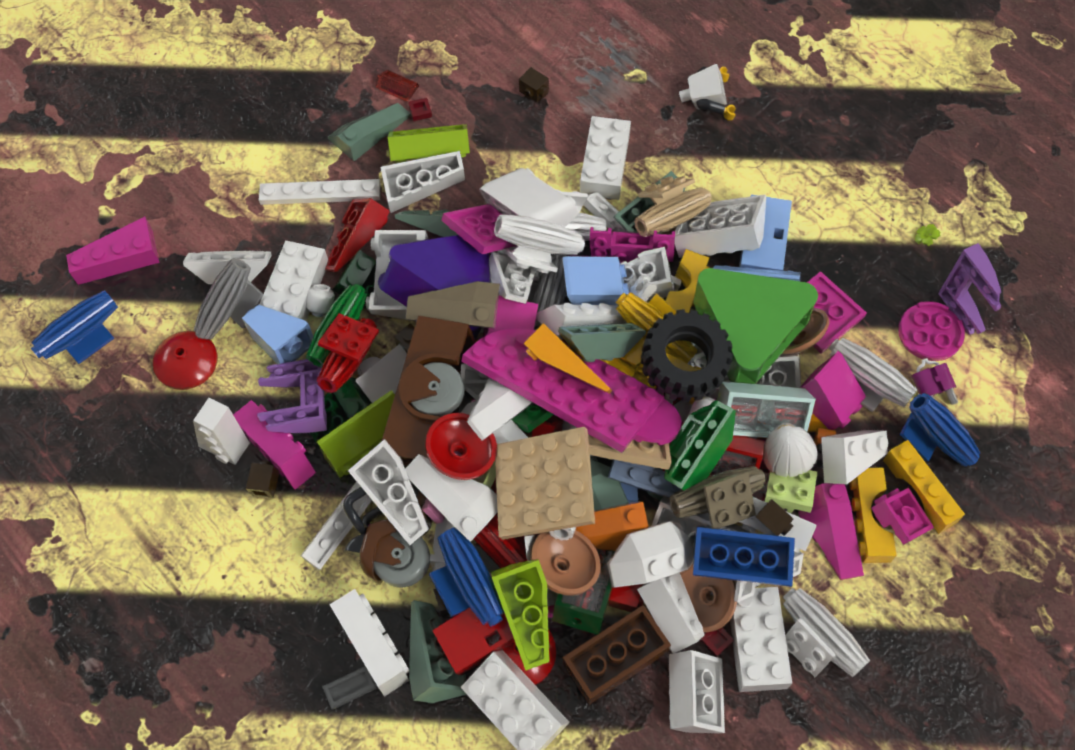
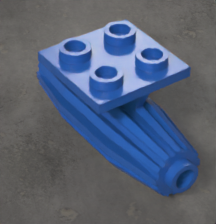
(78, 329)
(934, 426)
(465, 580)

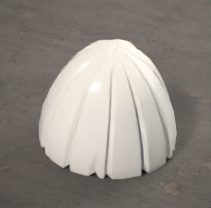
(789, 451)

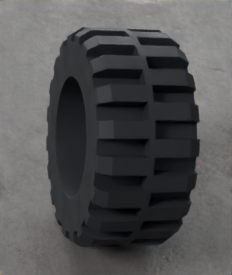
(689, 328)

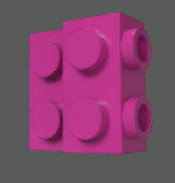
(903, 514)

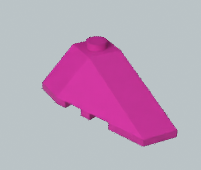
(835, 529)

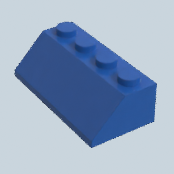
(743, 556)

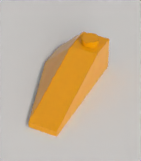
(553, 351)

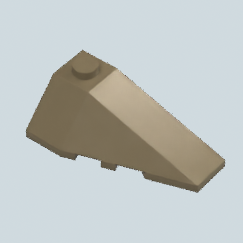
(467, 303)

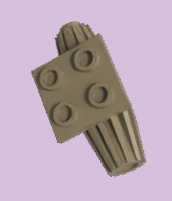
(723, 496)

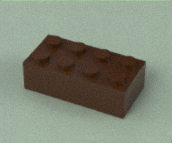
(616, 654)

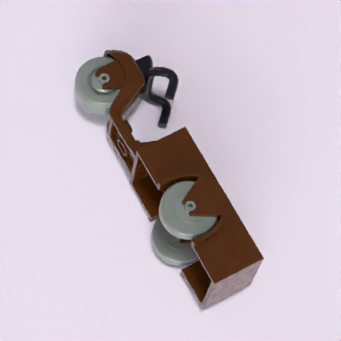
(426, 391)

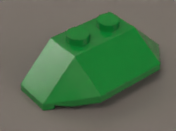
(700, 444)

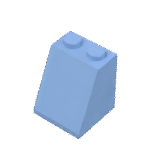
(594, 280)
(278, 334)

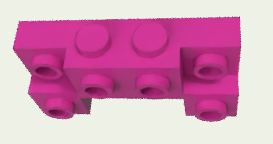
(628, 245)

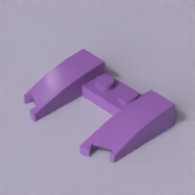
(971, 267)
(300, 419)

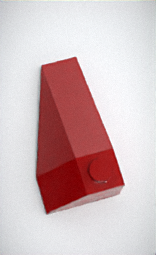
(360, 223)

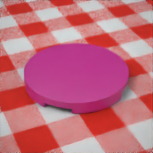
(931, 331)
(661, 426)

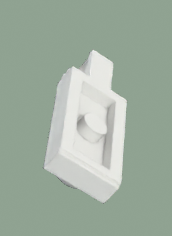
(602, 208)

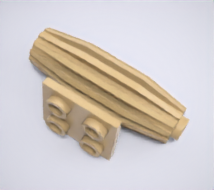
(671, 205)

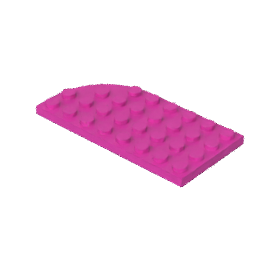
(606, 416)

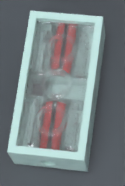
(765, 407)

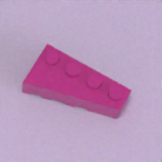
(114, 253)
(275, 446)

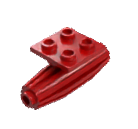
(349, 344)
(501, 551)

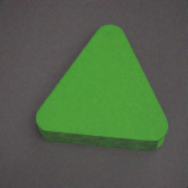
(757, 314)

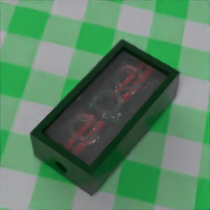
(587, 609)

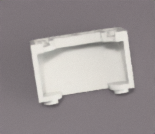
(526, 195)
(380, 302)

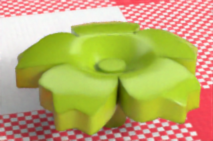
(926, 234)

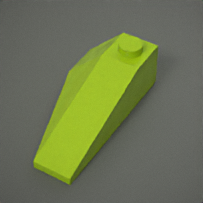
(524, 601)

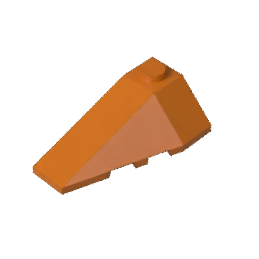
(614, 524)

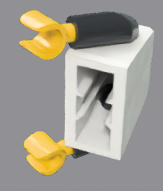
(708, 91)

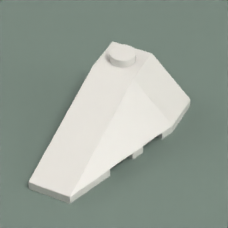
(654, 264)

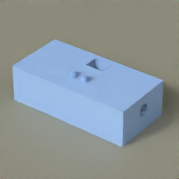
(773, 246)

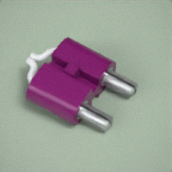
(935, 380)

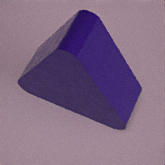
(431, 267)

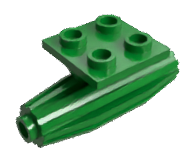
(349, 304)

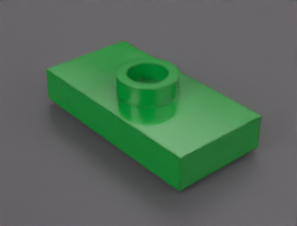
(531, 418)

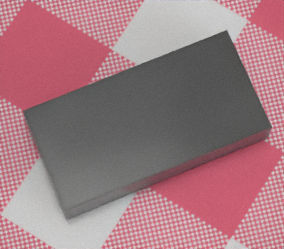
(349, 687)

